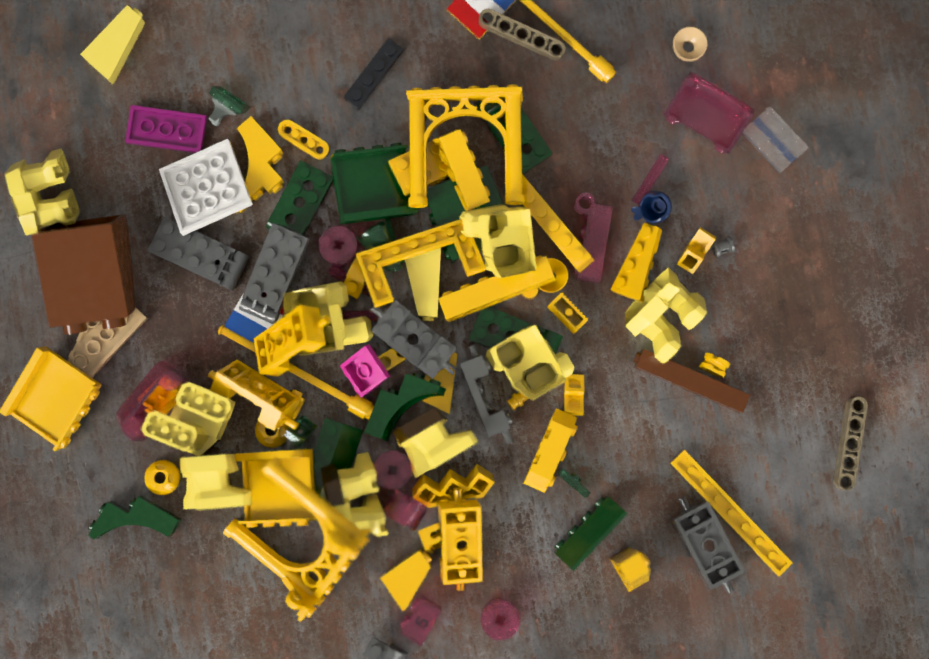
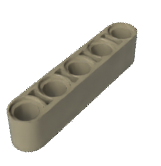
(516, 26)
(857, 437)

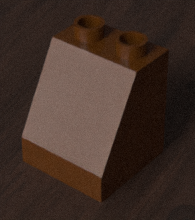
(86, 272)

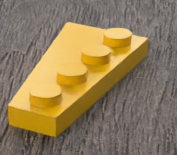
(635, 270)

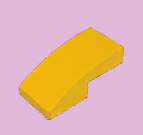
(574, 395)

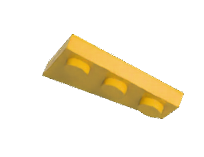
(447, 381)

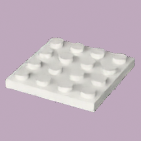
(205, 187)

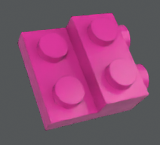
(365, 371)

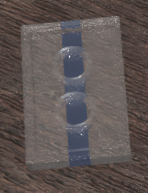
(774, 139)

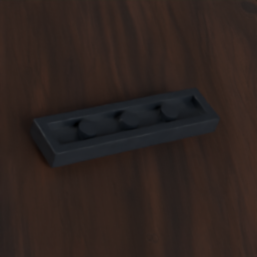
(373, 73)

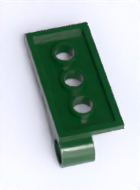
(529, 136)
(295, 190)
(506, 323)

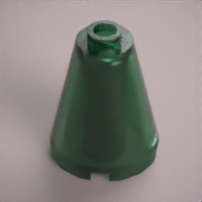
(379, 235)

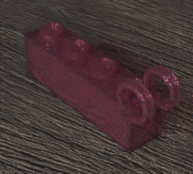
(594, 237)

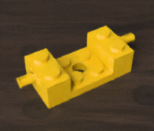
(294, 332)
(275, 400)
(460, 521)

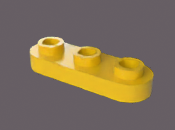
(297, 133)

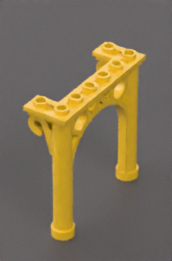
(419, 106)
(340, 538)

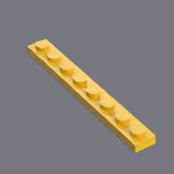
(731, 513)

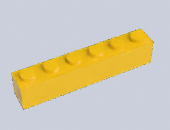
(555, 227)
(494, 290)

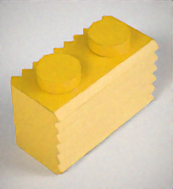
(567, 313)

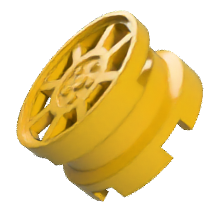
(714, 365)

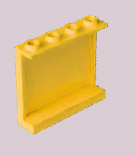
(51, 397)
(269, 500)

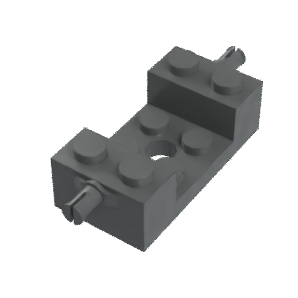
(428, 354)
(472, 371)
(698, 525)

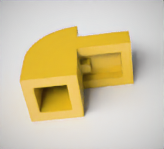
(696, 250)
(354, 281)

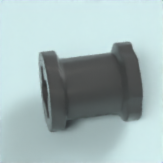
(723, 247)

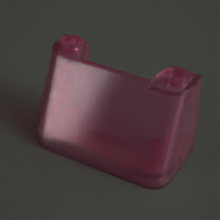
(709, 112)
(129, 413)

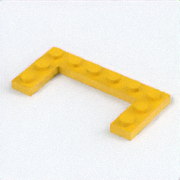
(374, 259)

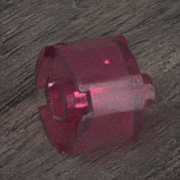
(328, 243)
(391, 480)
(404, 511)
(499, 630)

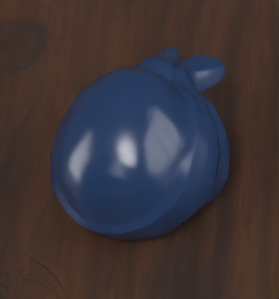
(653, 207)

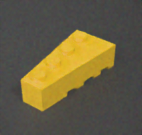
(462, 169)
(631, 567)

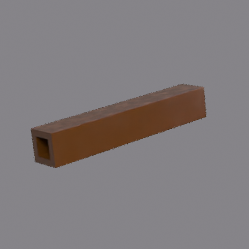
(692, 381)

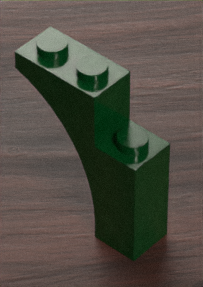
(393, 404)
(141, 513)

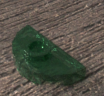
(573, 480)

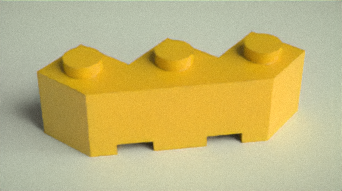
(551, 450)
(473, 486)

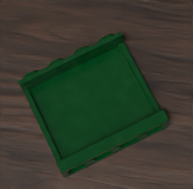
(367, 185)
(447, 207)

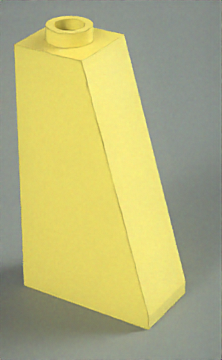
(113, 45)
(425, 281)

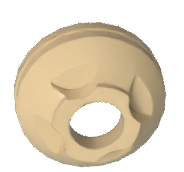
(693, 36)

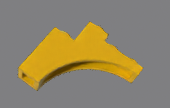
(261, 154)

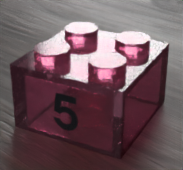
(420, 622)

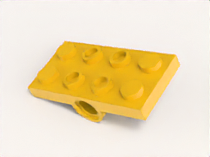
(435, 168)

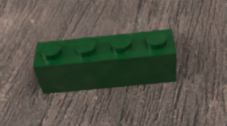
(335, 445)
(590, 532)

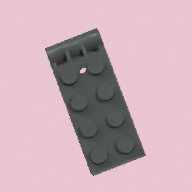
(198, 254)
(274, 273)

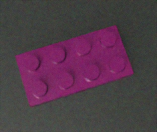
(165, 129)

